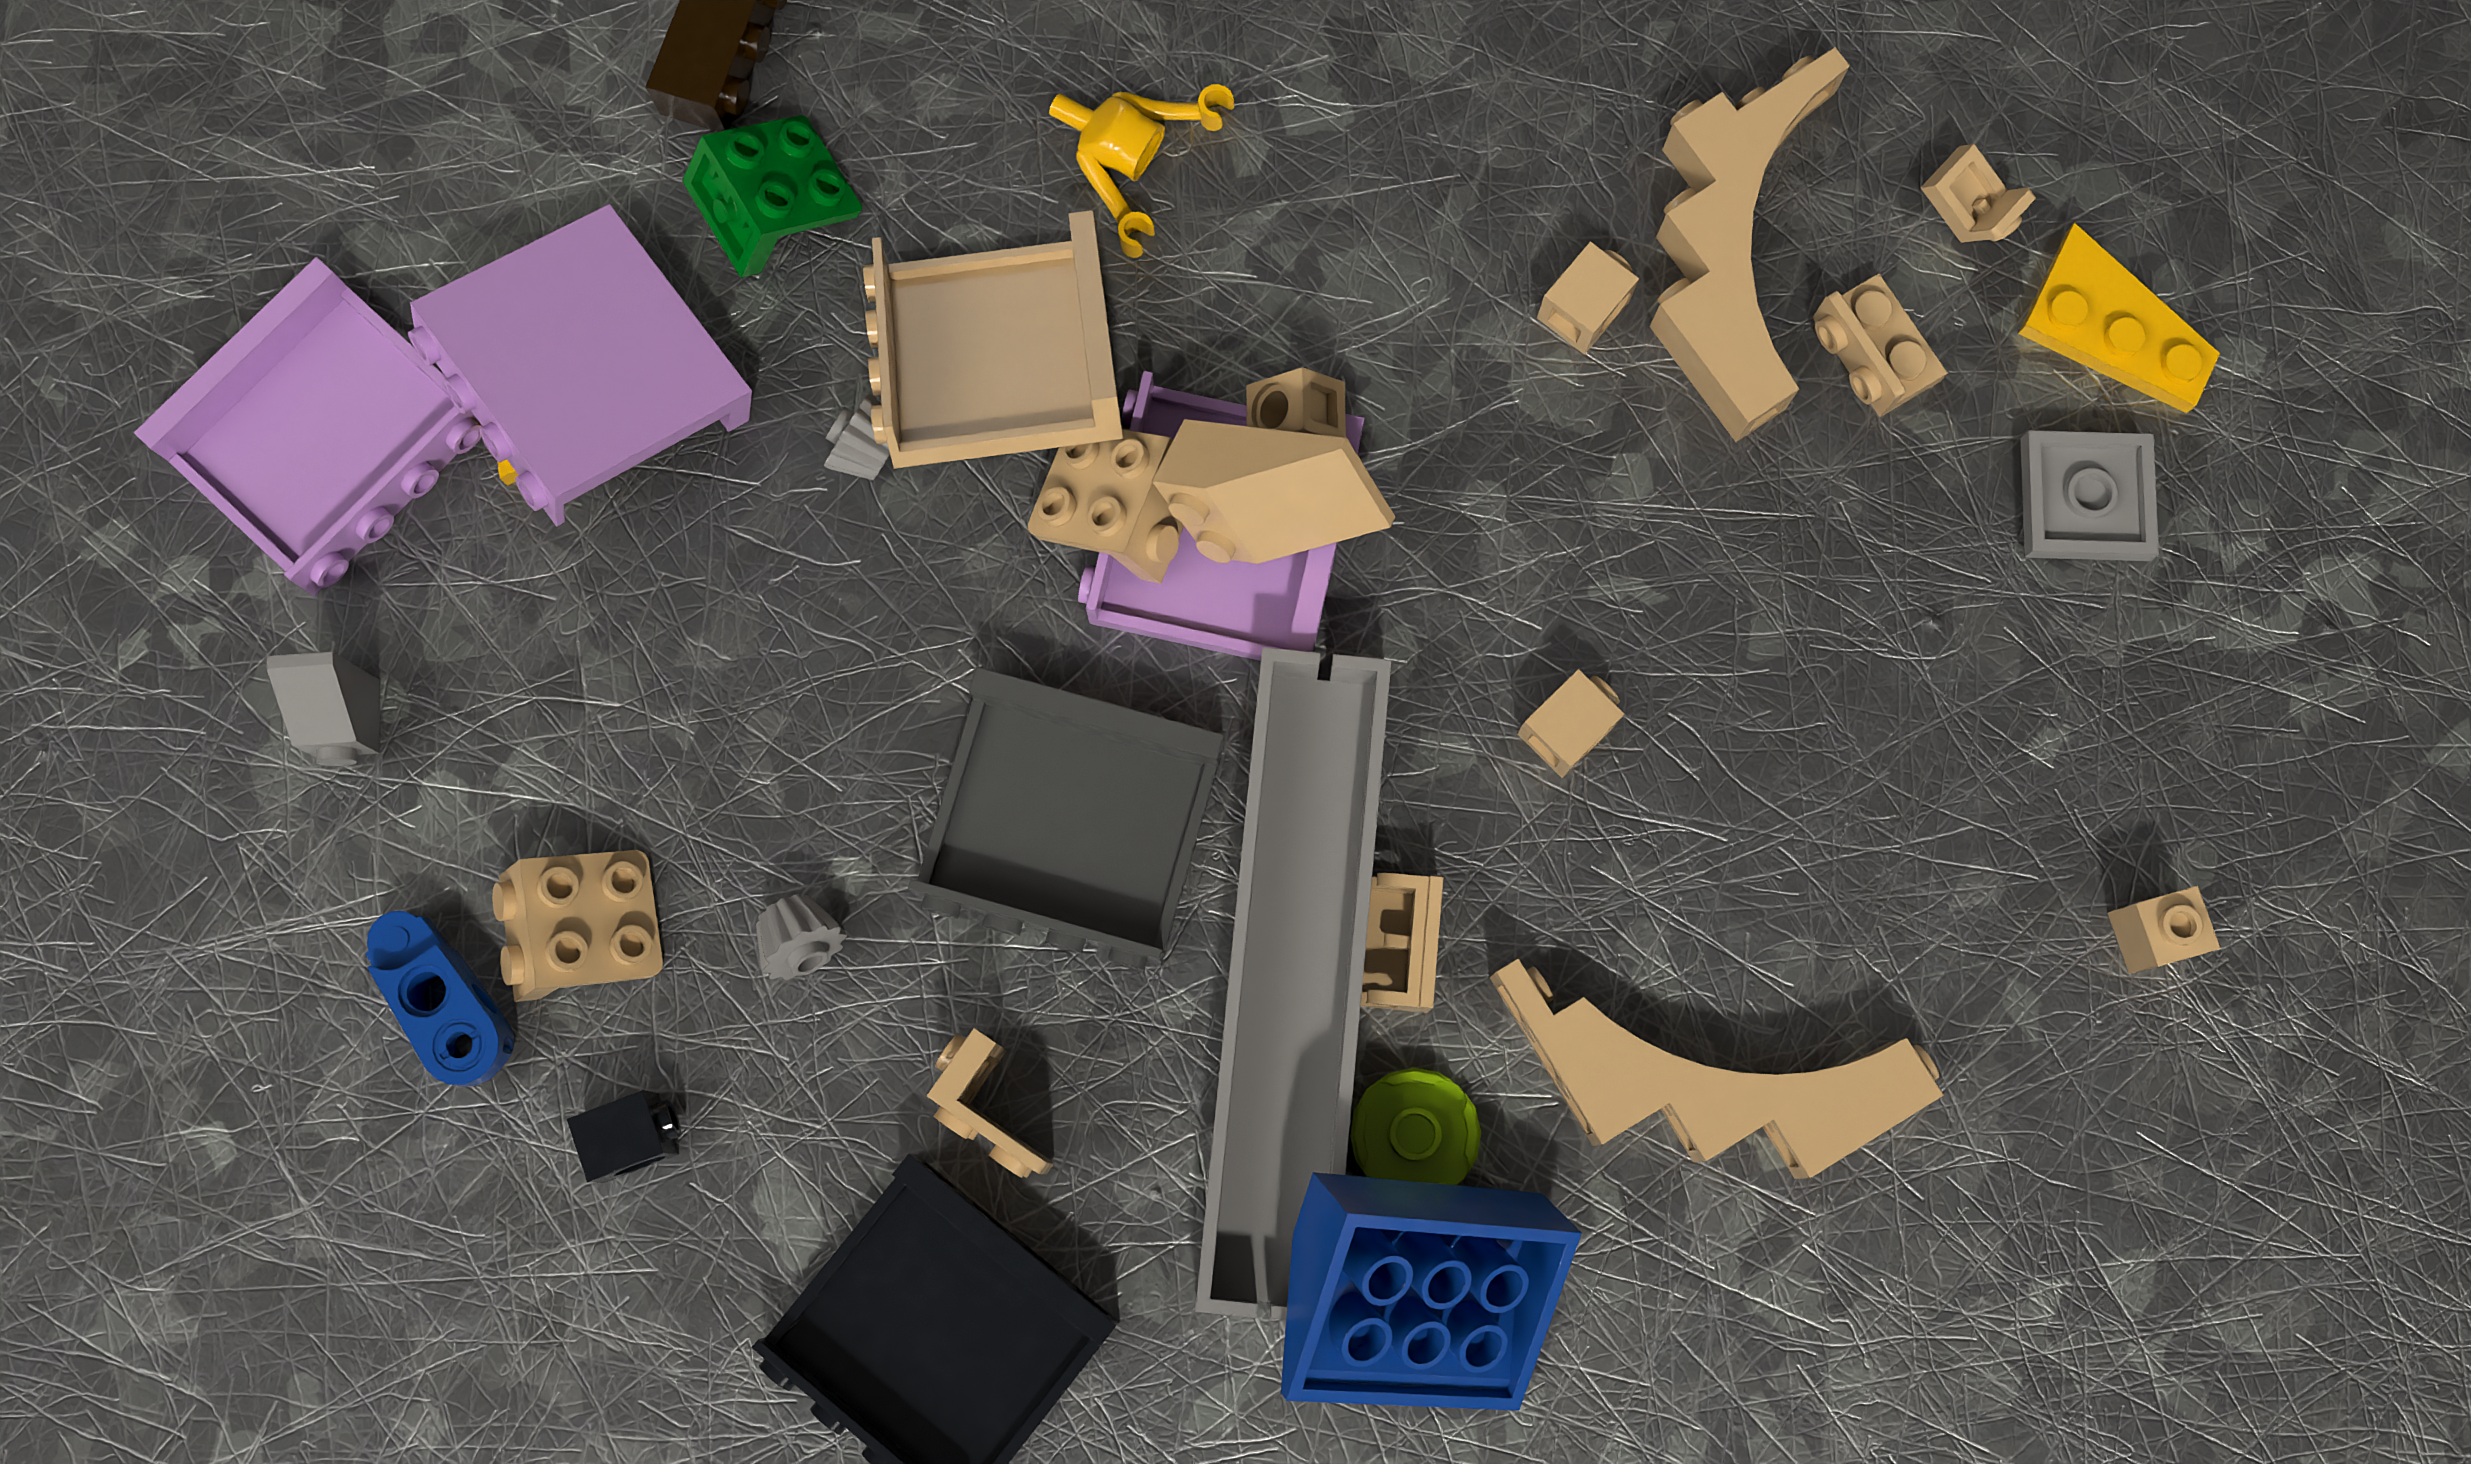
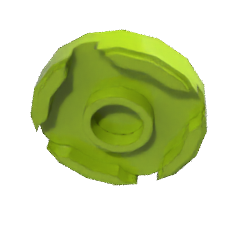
(1415, 1129)

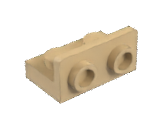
(1877, 345)

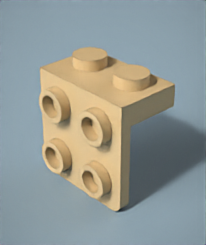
(1107, 504)
(577, 922)
(965, 1069)

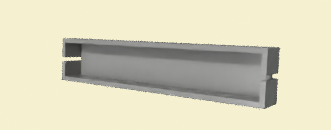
(1293, 968)

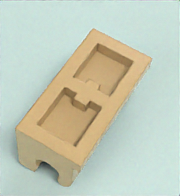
(1402, 942)

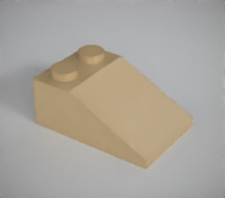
(1267, 491)

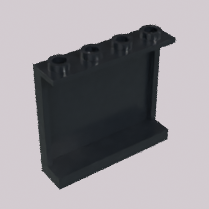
(934, 1330)

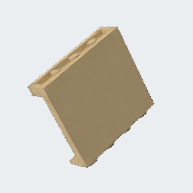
(991, 351)

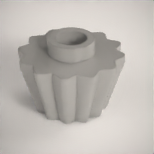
(855, 443)
(796, 937)

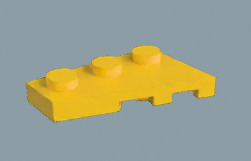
(2116, 325)

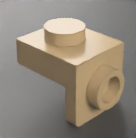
(1974, 197)

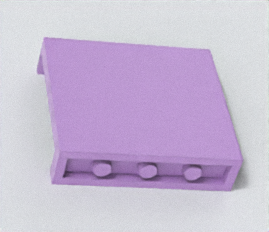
(576, 359)
(312, 427)
(1202, 601)

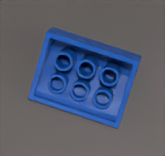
(1420, 1292)

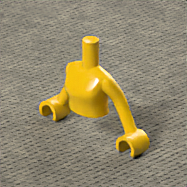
(1126, 138)

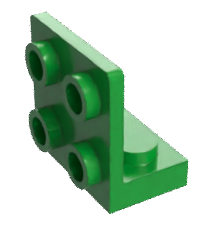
(766, 185)

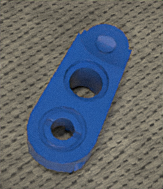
(404, 960)

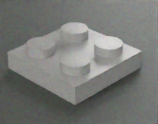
(2089, 495)

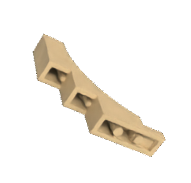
(1619, 1080)

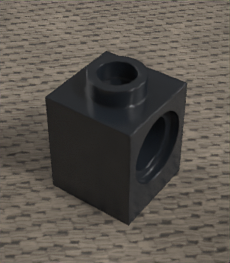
(625, 1135)

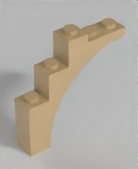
(1713, 314)

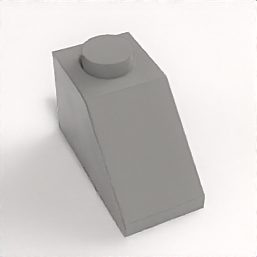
(327, 706)

